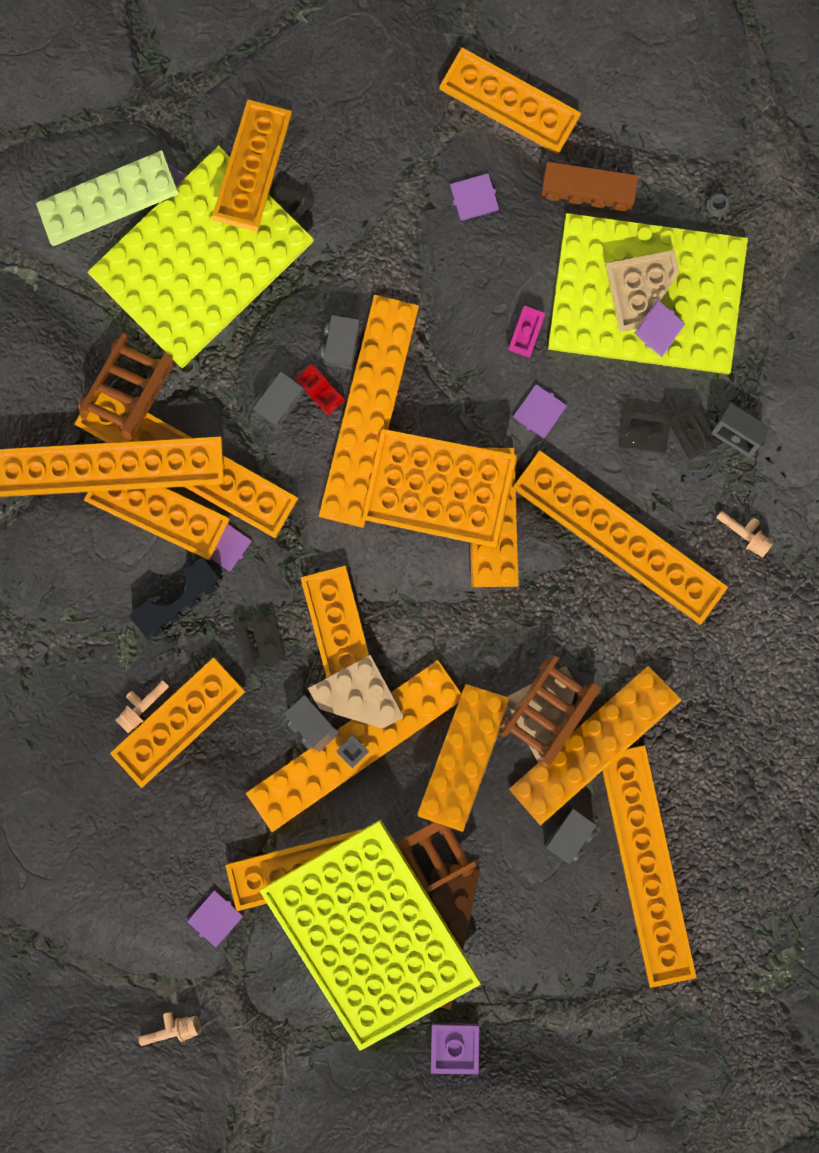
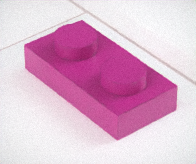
(526, 331)

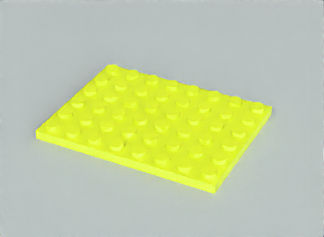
(194, 274)
(701, 295)
(370, 935)

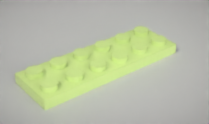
(107, 198)

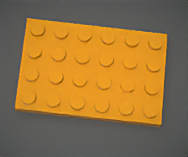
(439, 488)

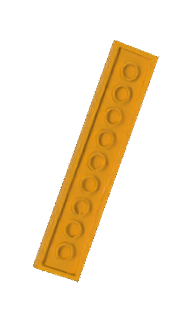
(368, 408)
(111, 466)
(241, 494)
(620, 537)
(320, 772)
(648, 868)

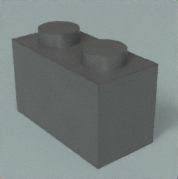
(341, 342)
(278, 399)
(740, 430)
(311, 723)
(570, 836)

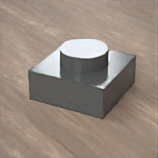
(352, 751)

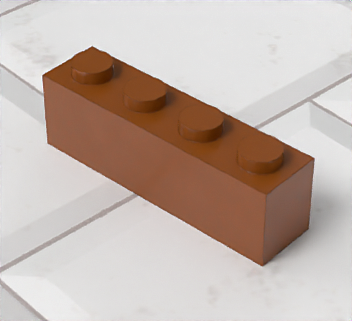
(589, 186)

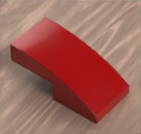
(319, 389)

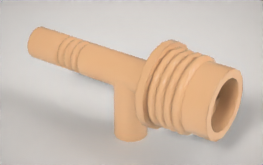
(757, 543)
(130, 718)
(183, 1028)

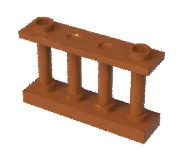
(139, 406)
(572, 712)
(424, 838)

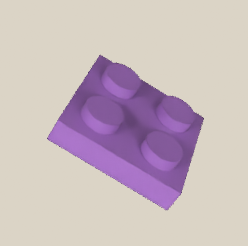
(455, 1048)

